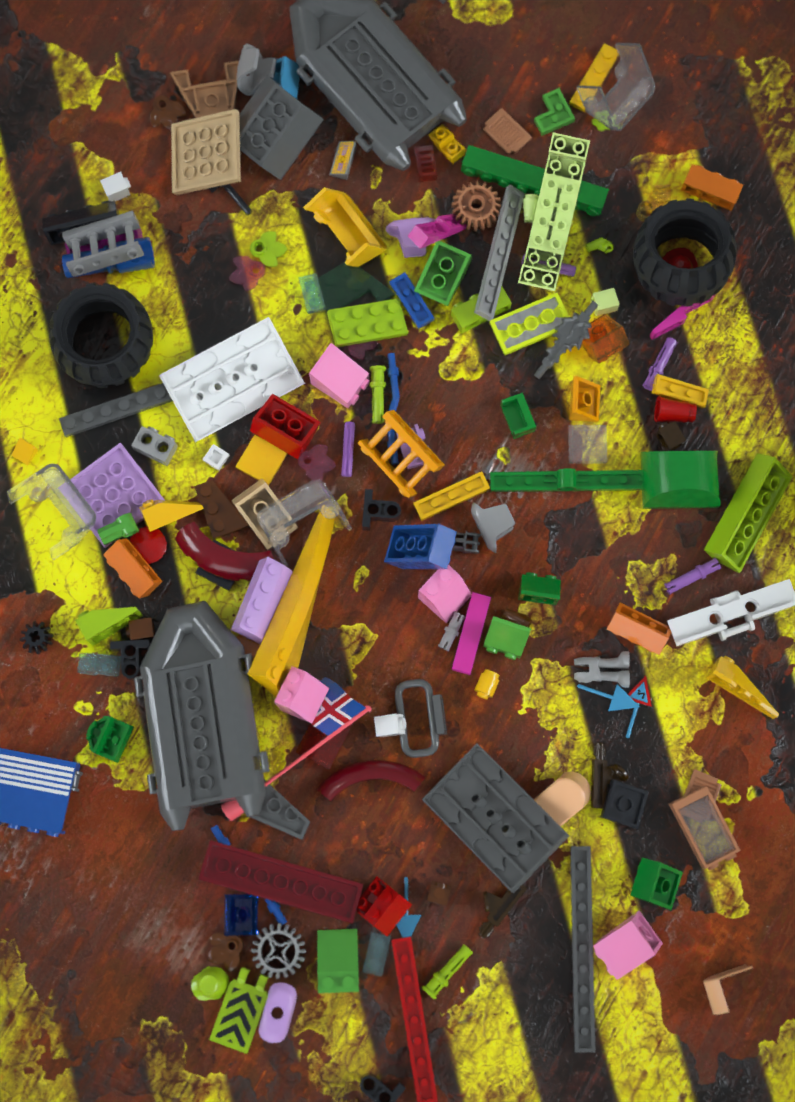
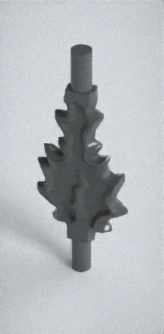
(569, 334)

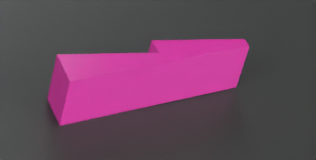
(431, 232)
(676, 319)
(471, 633)

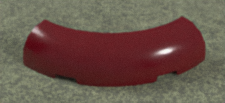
(215, 558)
(368, 771)

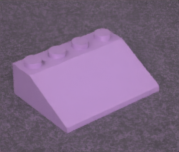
(261, 599)

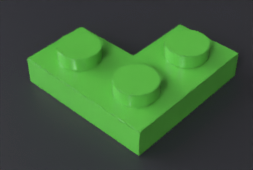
(558, 114)

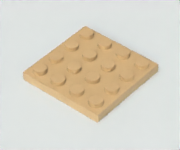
(206, 152)

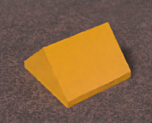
(584, 400)

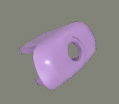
(401, 230)
(281, 996)

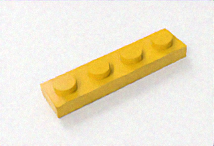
(596, 73)
(451, 496)

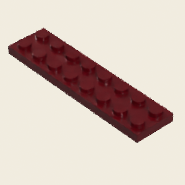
(281, 882)

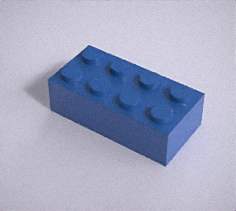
(420, 546)

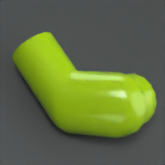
(600, 244)

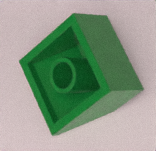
(539, 589)
(656, 883)

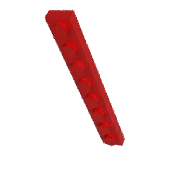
(414, 1020)

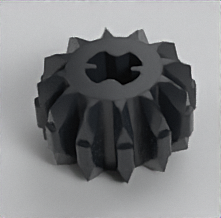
(36, 630)

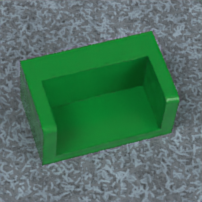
(518, 415)

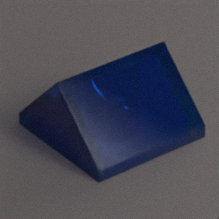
(241, 915)

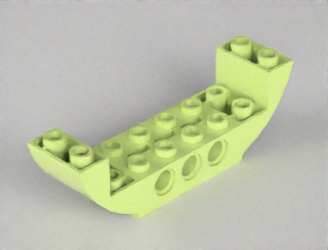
(554, 211)

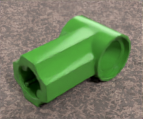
(122, 527)

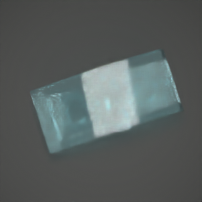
(99, 664)

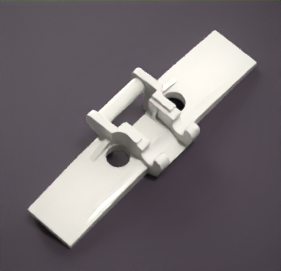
(729, 607)

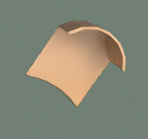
(565, 797)
(715, 992)

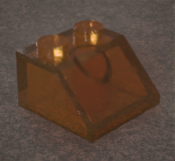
(605, 339)

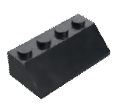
(56, 224)

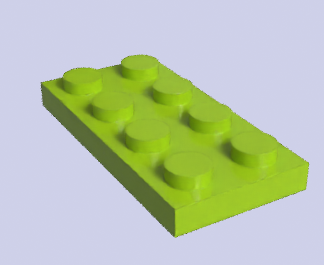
(367, 322)

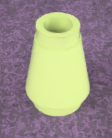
(529, 206)

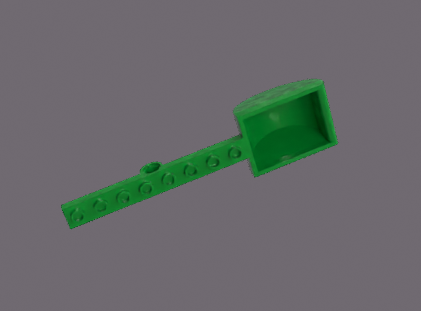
(665, 479)

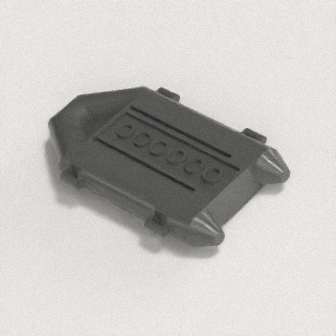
(372, 75)
(200, 716)

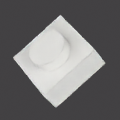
(216, 457)

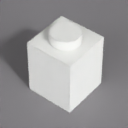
(116, 187)
(390, 725)

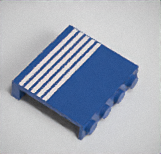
(35, 791)

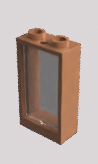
(704, 828)

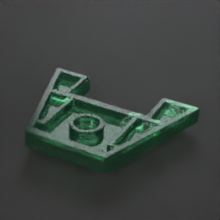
(347, 284)

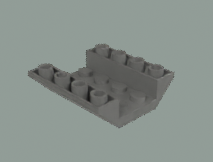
(275, 127)

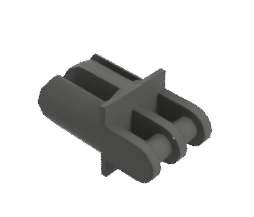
(461, 541)

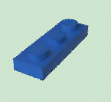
(411, 300)

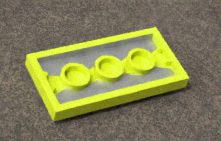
(528, 323)

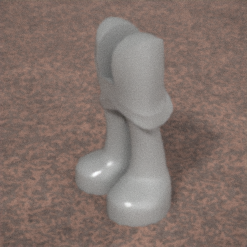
(595, 674)

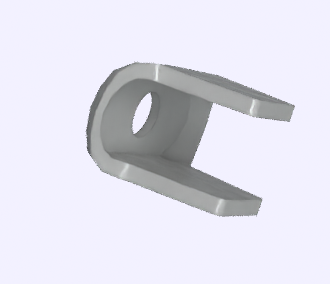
(257, 68)
(492, 523)

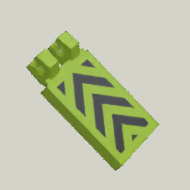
(240, 1013)

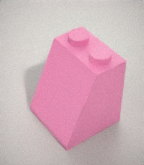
(339, 376)
(444, 593)
(301, 695)
(627, 945)

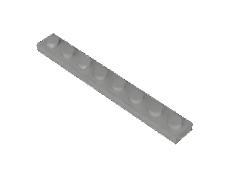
(499, 253)

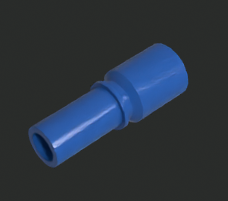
(140, 263)

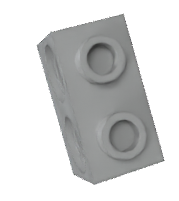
(152, 449)

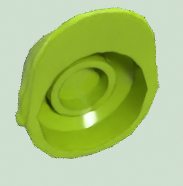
(210, 983)

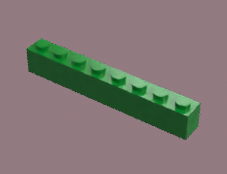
(525, 177)

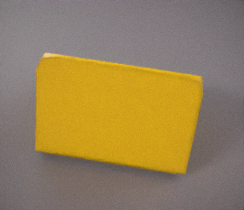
(24, 451)

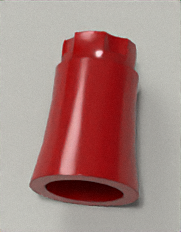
(674, 410)

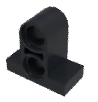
(382, 514)
(128, 661)
(380, 1087)

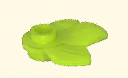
(271, 249)

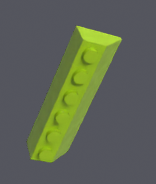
(748, 512)

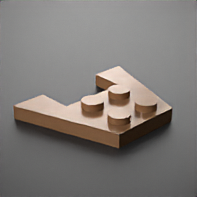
(209, 97)

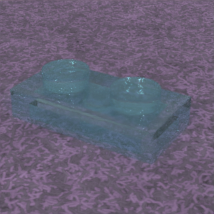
(312, 293)
(376, 954)

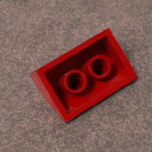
(284, 426)

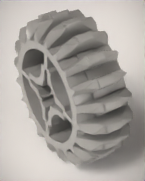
(264, 960)

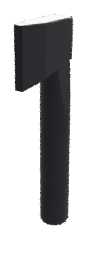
(235, 196)

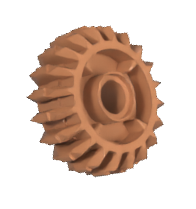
(478, 195)

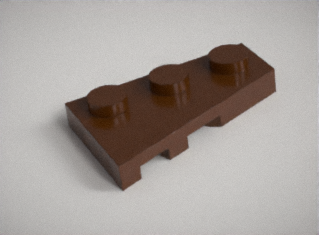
(218, 510)

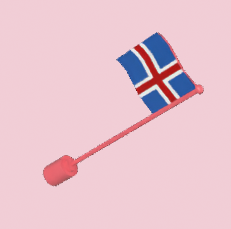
(334, 715)

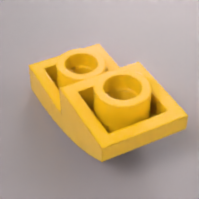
(447, 144)

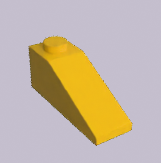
(163, 512)

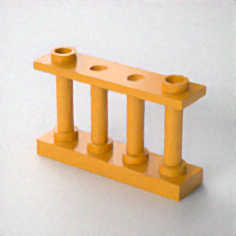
(418, 449)

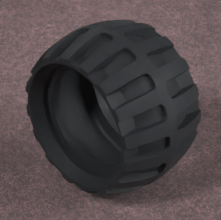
(691, 221)
(90, 301)

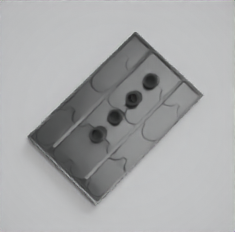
(495, 818)

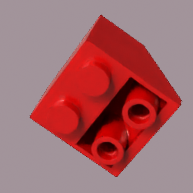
(382, 906)

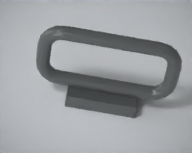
(435, 714)

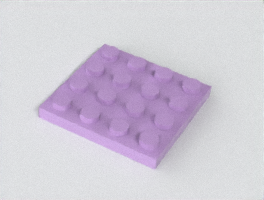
(114, 488)

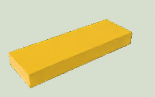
(680, 390)

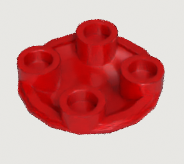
(149, 544)

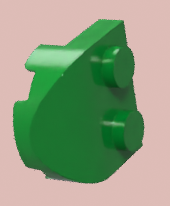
(109, 737)

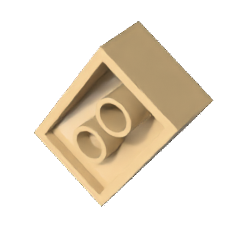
(251, 502)

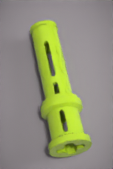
(377, 385)
(441, 979)

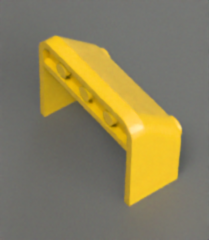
(348, 224)

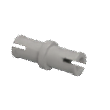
(451, 631)

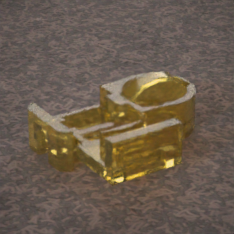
(662, 198)

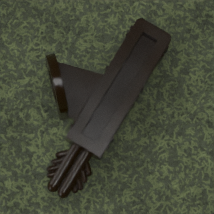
(602, 776)
(498, 909)

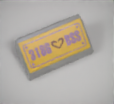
(343, 159)

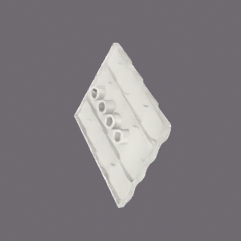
(244, 372)

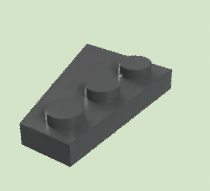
(282, 815)

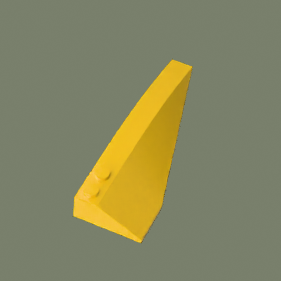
(289, 626)

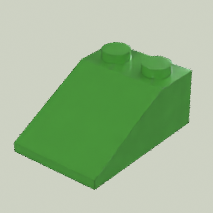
(443, 273)
(506, 638)
(337, 961)

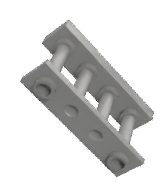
(98, 231)

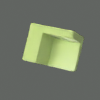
(606, 301)

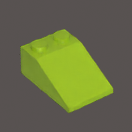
(103, 623)

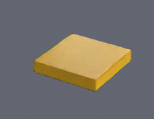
(261, 460)

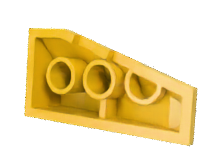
(733, 680)

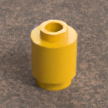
(487, 684)

